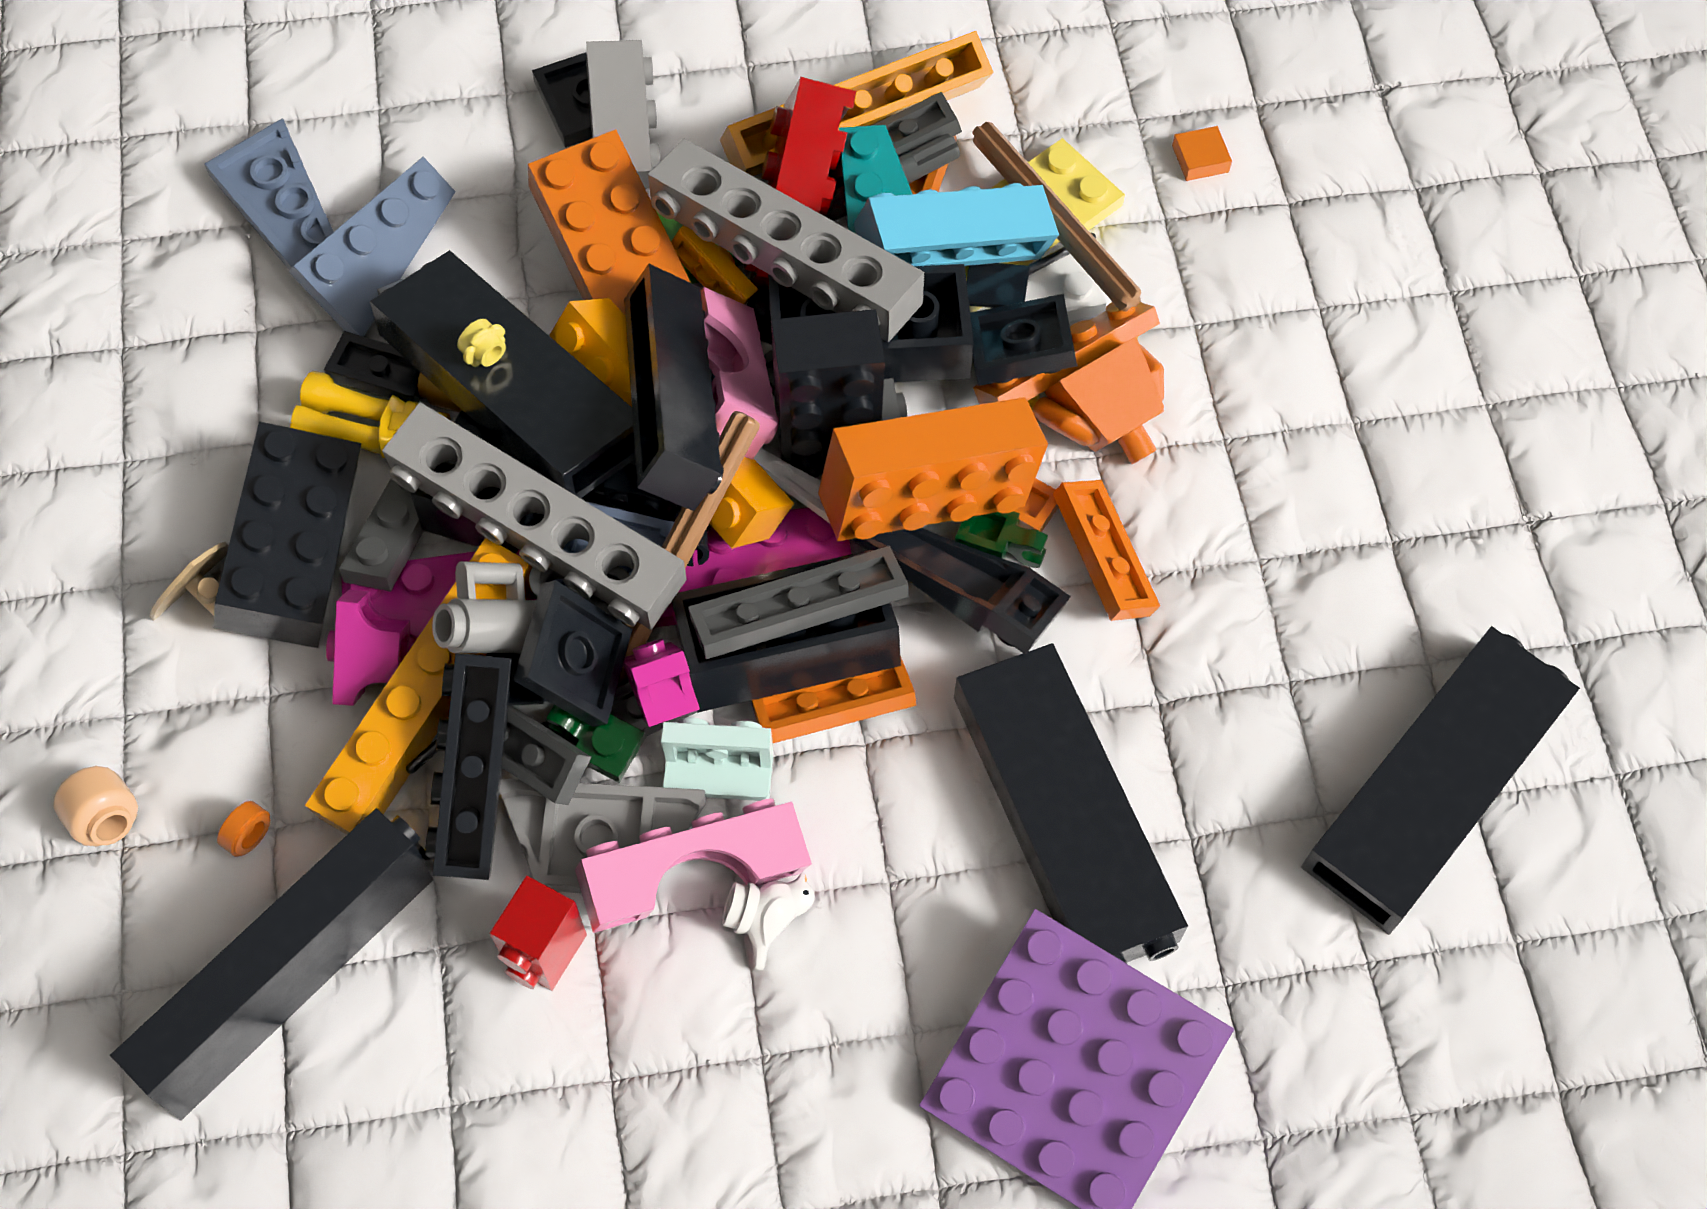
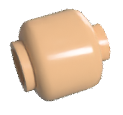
(95, 806)

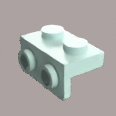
(718, 758)

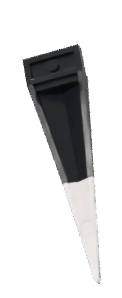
(964, 580)

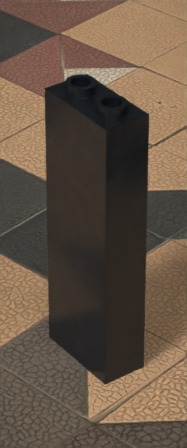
(529, 401)
(1439, 779)
(1068, 806)
(275, 964)

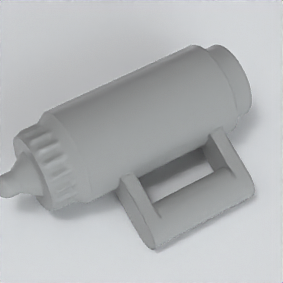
(485, 624)

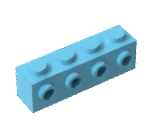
(961, 225)

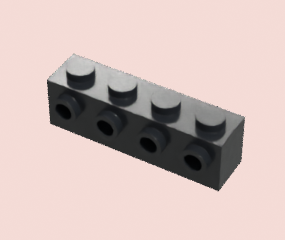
(472, 766)

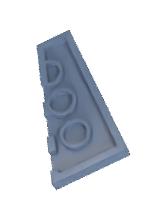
(273, 192)
(374, 246)

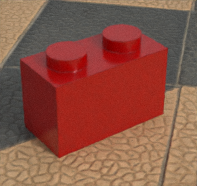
(538, 934)

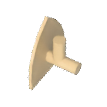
(193, 580)

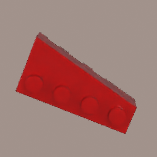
(806, 148)

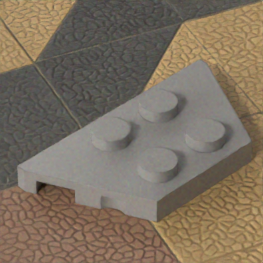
(558, 834)

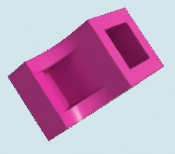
(363, 646)
(660, 682)

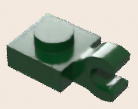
(1000, 534)
(609, 745)

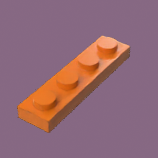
(1090, 341)

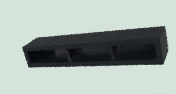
(671, 390)

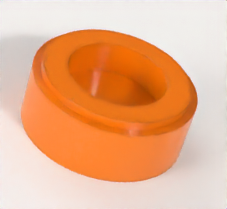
(244, 828)

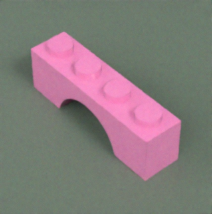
(738, 366)
(757, 846)

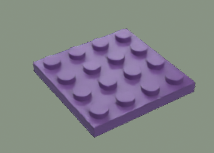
(1076, 1067)

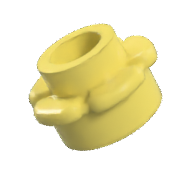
(482, 343)

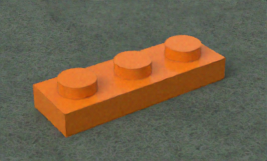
(1106, 550)
(835, 703)

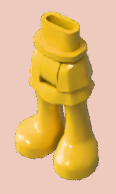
(321, 395)

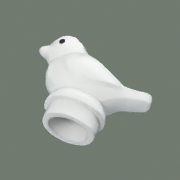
(766, 911)

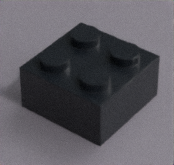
(623, 494)

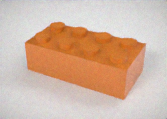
(601, 217)
(931, 468)

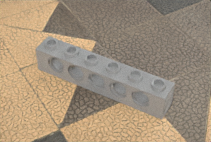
(784, 237)
(432, 439)

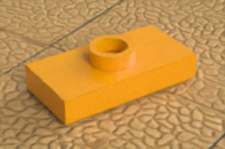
(712, 266)

